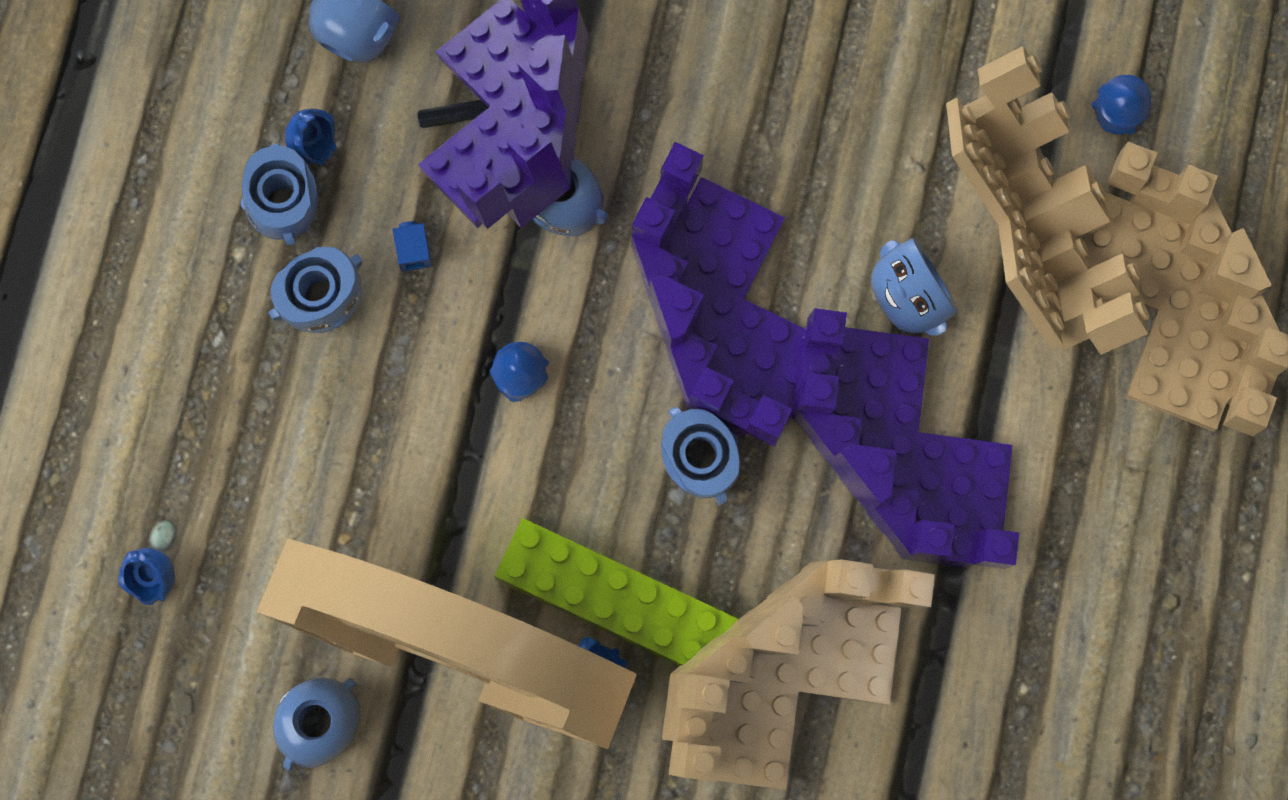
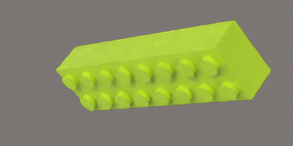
(609, 595)

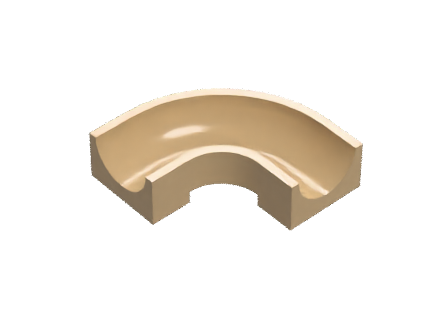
(382, 611)

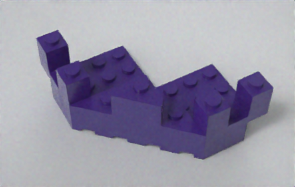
(524, 144)
(696, 274)
(925, 491)

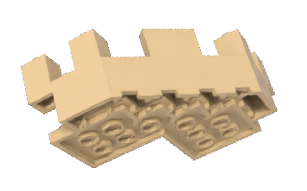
(1040, 216)
(1211, 324)
(812, 635)

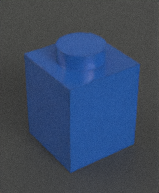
(411, 246)

